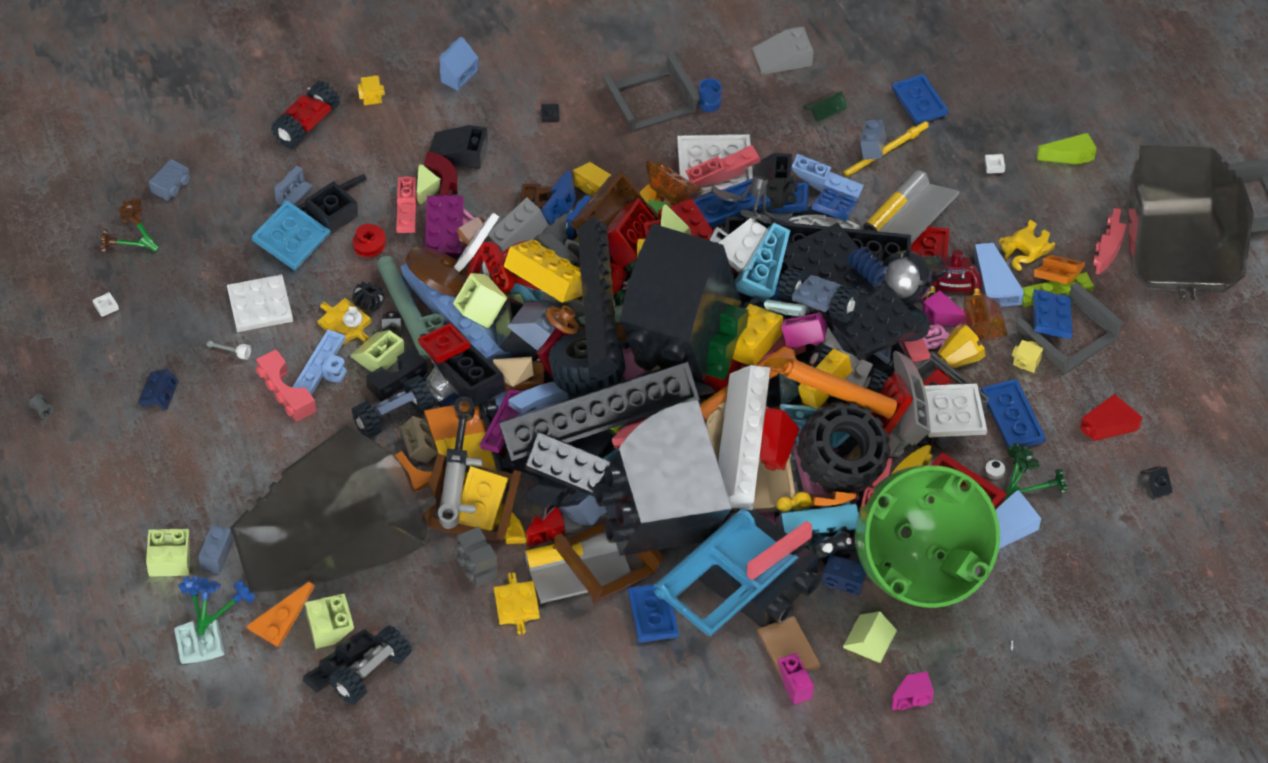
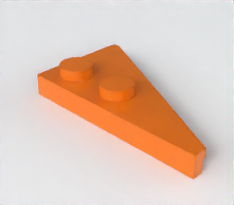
(278, 620)

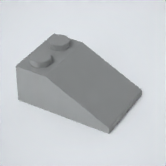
(784, 52)

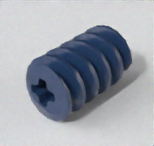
(868, 266)

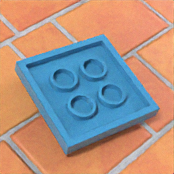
(290, 235)

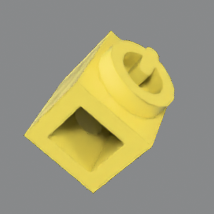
(1027, 355)

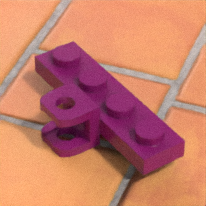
(493, 438)

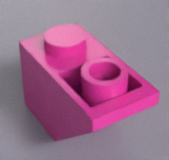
(943, 311)
(796, 678)
(913, 691)

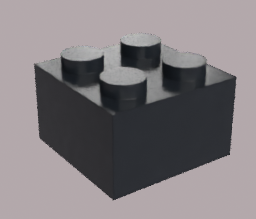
(332, 207)

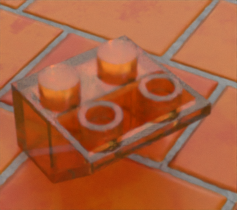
(984, 316)

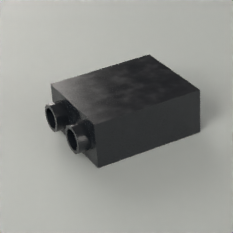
(777, 598)

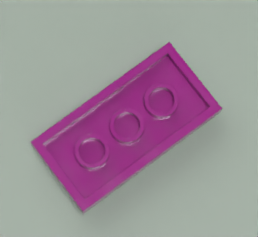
(443, 218)

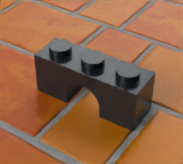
(385, 384)

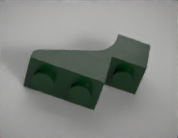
(723, 344)

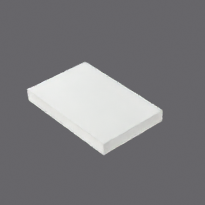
(476, 242)

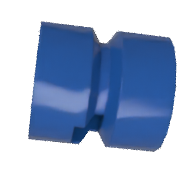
(710, 95)

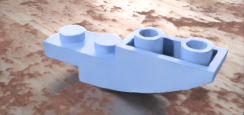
(820, 177)

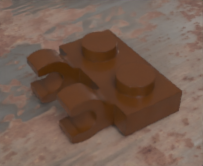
(534, 193)

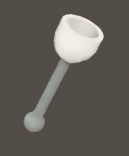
(242, 351)

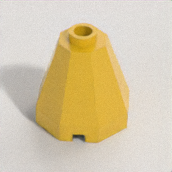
(961, 347)

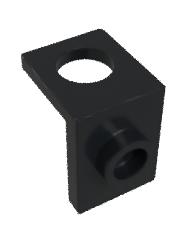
(392, 319)
(1159, 480)

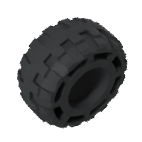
(828, 468)

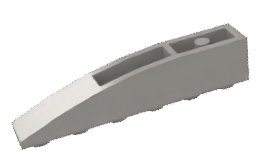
(915, 421)

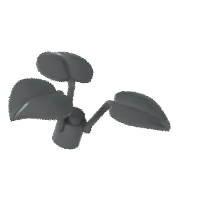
(758, 190)

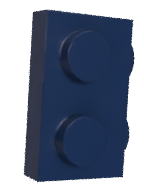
(159, 389)
(844, 575)

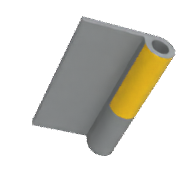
(911, 207)
(556, 580)

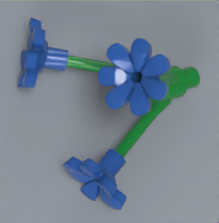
(205, 587)

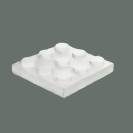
(259, 303)
(955, 410)

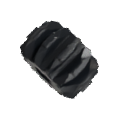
(368, 296)

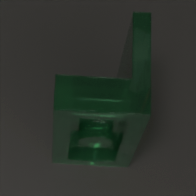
(827, 105)

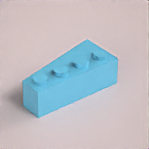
(764, 265)
(823, 520)

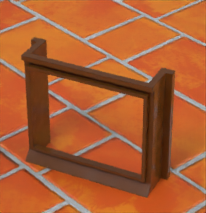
(436, 485)
(651, 560)

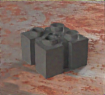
(476, 557)

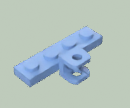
(323, 363)

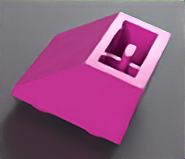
(804, 330)

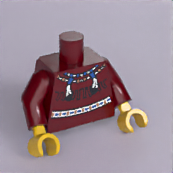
(960, 276)

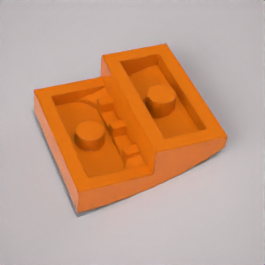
(1059, 269)
(835, 498)

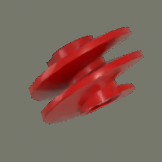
(369, 240)

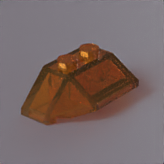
(670, 184)

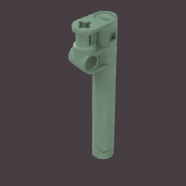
(415, 323)

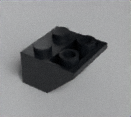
(774, 166)

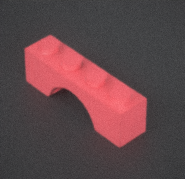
(296, 401)

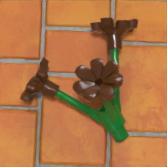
(130, 212)

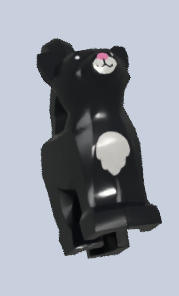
(828, 545)

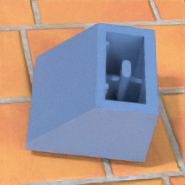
(458, 64)

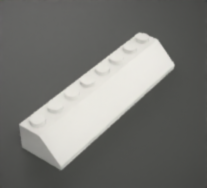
(743, 434)

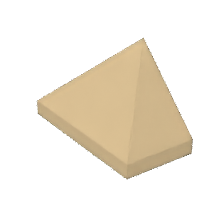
(515, 369)

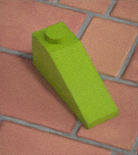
(1070, 150)

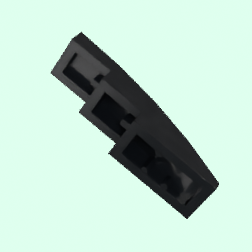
(344, 655)

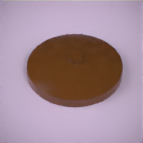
(436, 270)

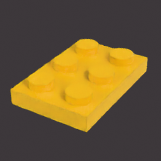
(486, 493)

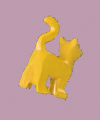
(1028, 244)

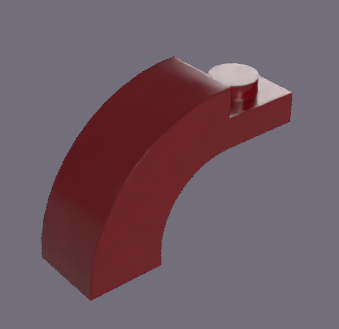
(444, 171)

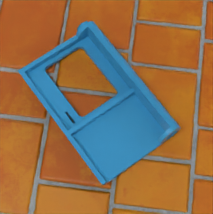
(730, 548)

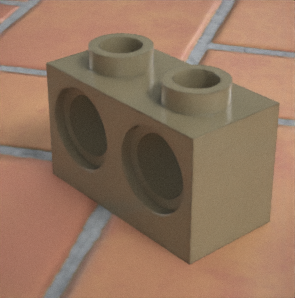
(418, 439)

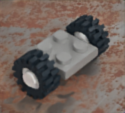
(862, 374)
(347, 679)

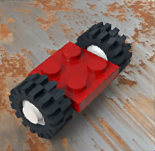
(305, 114)

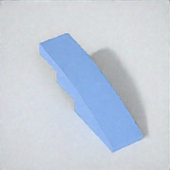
(537, 397)

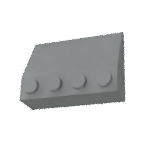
(519, 225)

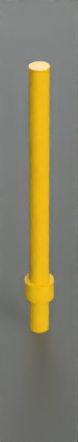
(911, 133)

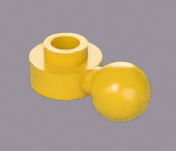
(798, 502)

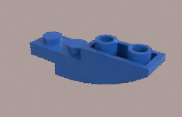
(562, 198)

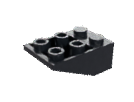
(461, 145)

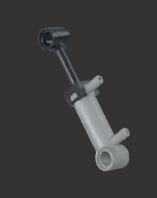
(456, 464)

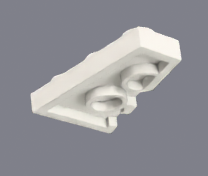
(742, 242)

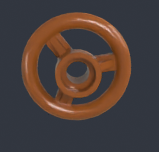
(563, 315)

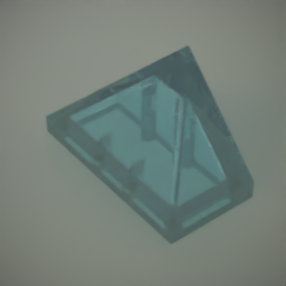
(788, 389)

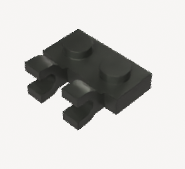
(780, 192)

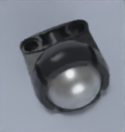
(913, 275)

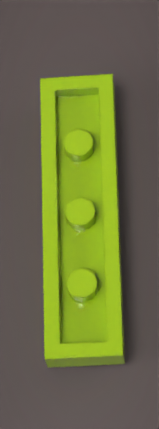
(1056, 288)

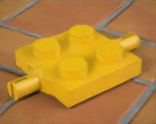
(334, 321)
(516, 603)

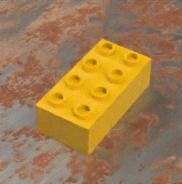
(545, 270)

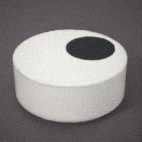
(995, 470)

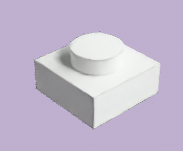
(994, 163)
(105, 304)

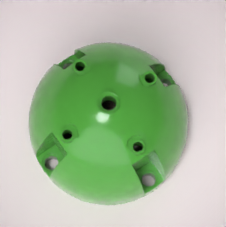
(954, 523)

